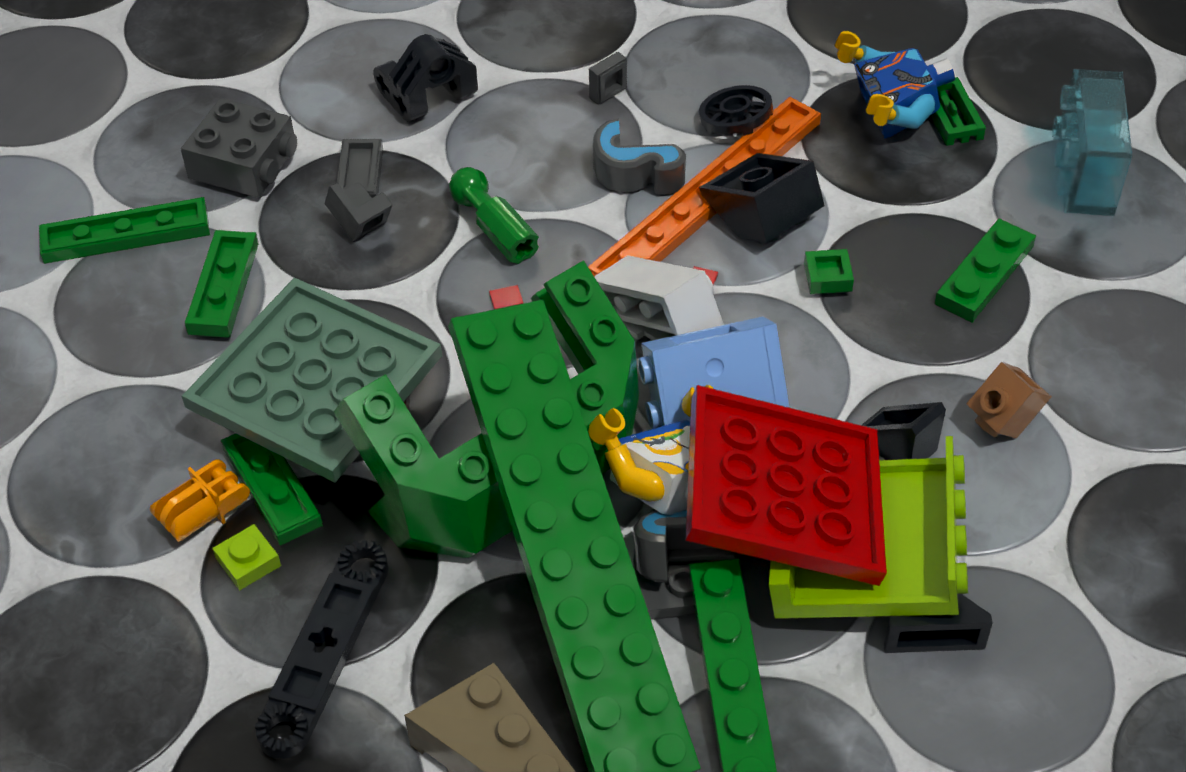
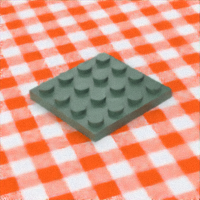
(297, 367)

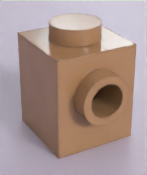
(1007, 401)

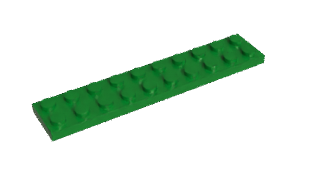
(571, 543)

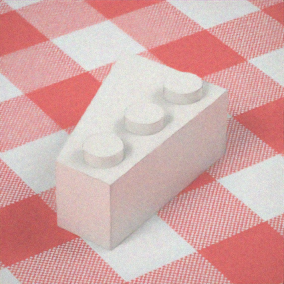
(660, 297)

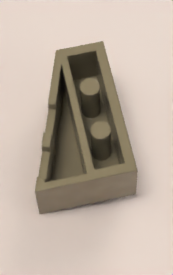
(483, 729)

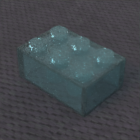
(1092, 142)

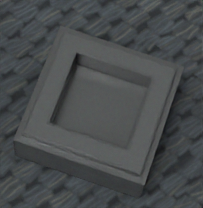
(607, 78)

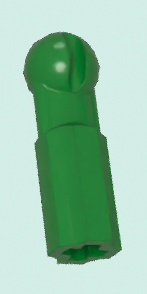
(494, 215)

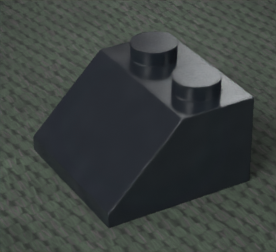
(765, 195)

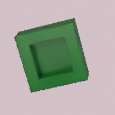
(828, 271)

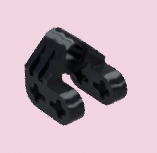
(424, 65)

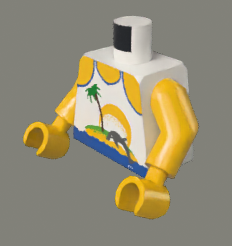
(648, 463)

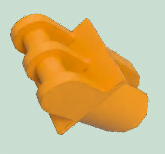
(199, 500)

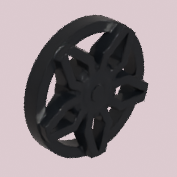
(735, 110)

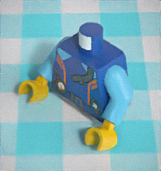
(895, 84)

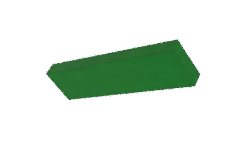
(123, 230)

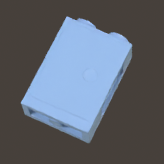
(729, 357)

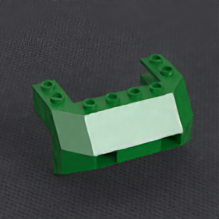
(455, 500)

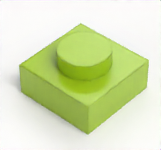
(246, 557)

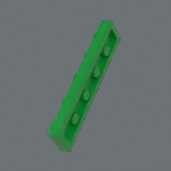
(731, 668)

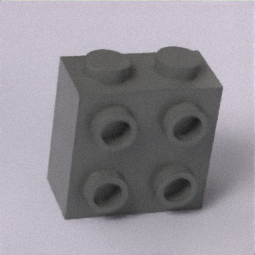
(239, 147)

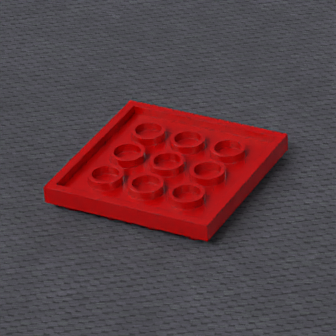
(785, 486)

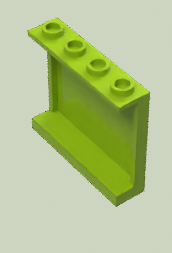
(920, 551)

